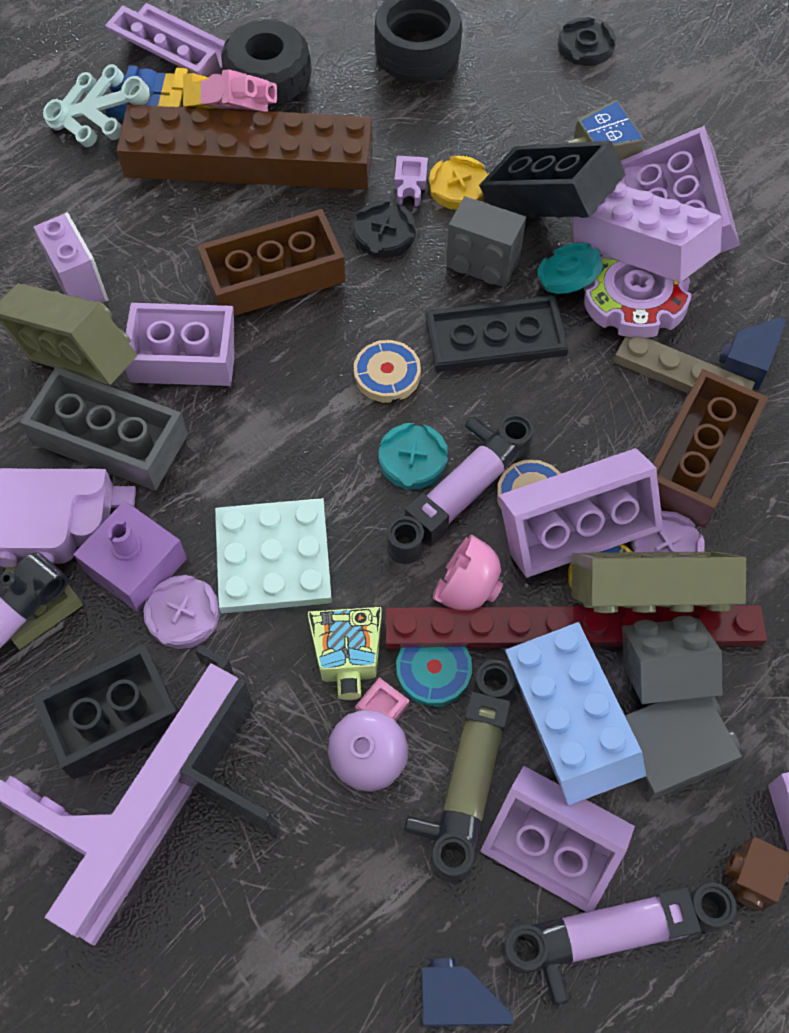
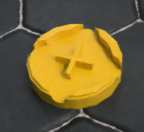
(455, 179)

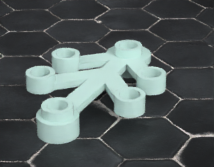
(60, 113)

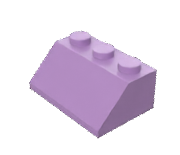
(181, 344)
(555, 843)

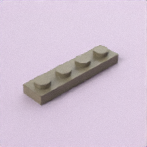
(668, 364)

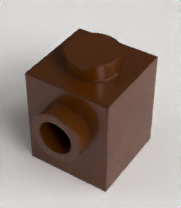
(758, 873)

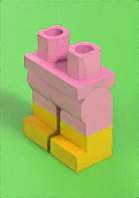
(228, 91)

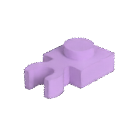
(410, 177)

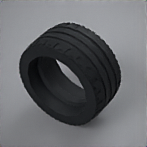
(419, 60)

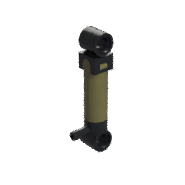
(471, 773)

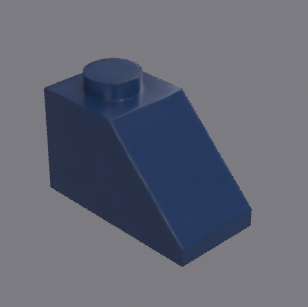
(753, 350)
(458, 998)

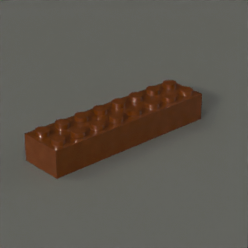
(246, 147)

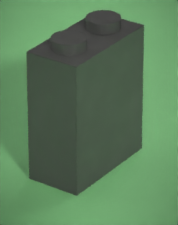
(681, 744)

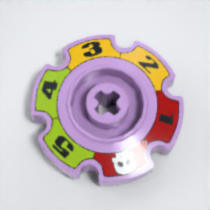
(635, 299)

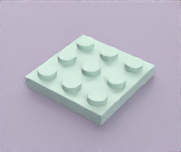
(272, 556)

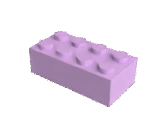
(652, 232)
(582, 511)

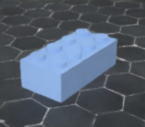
(576, 714)

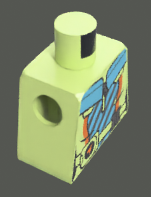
(347, 646)

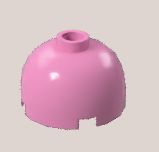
(470, 576)

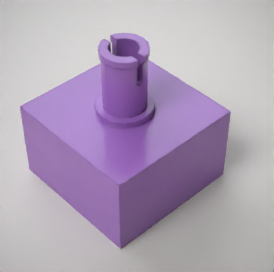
(130, 555)

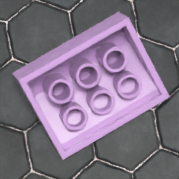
(685, 172)

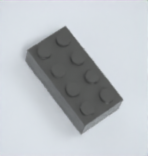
(105, 428)

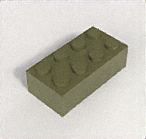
(66, 332)
(658, 579)

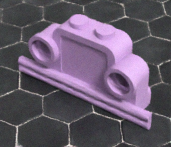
(53, 510)

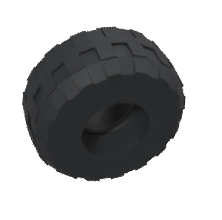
(271, 53)

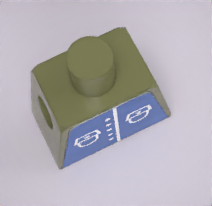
(613, 125)

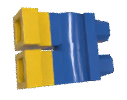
(164, 89)

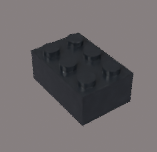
(106, 711)

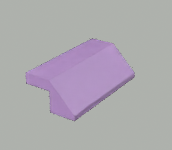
(169, 38)

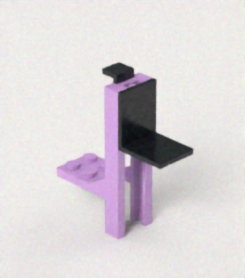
(123, 842)

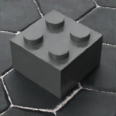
(485, 241)
(672, 660)

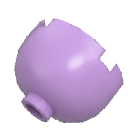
(368, 750)

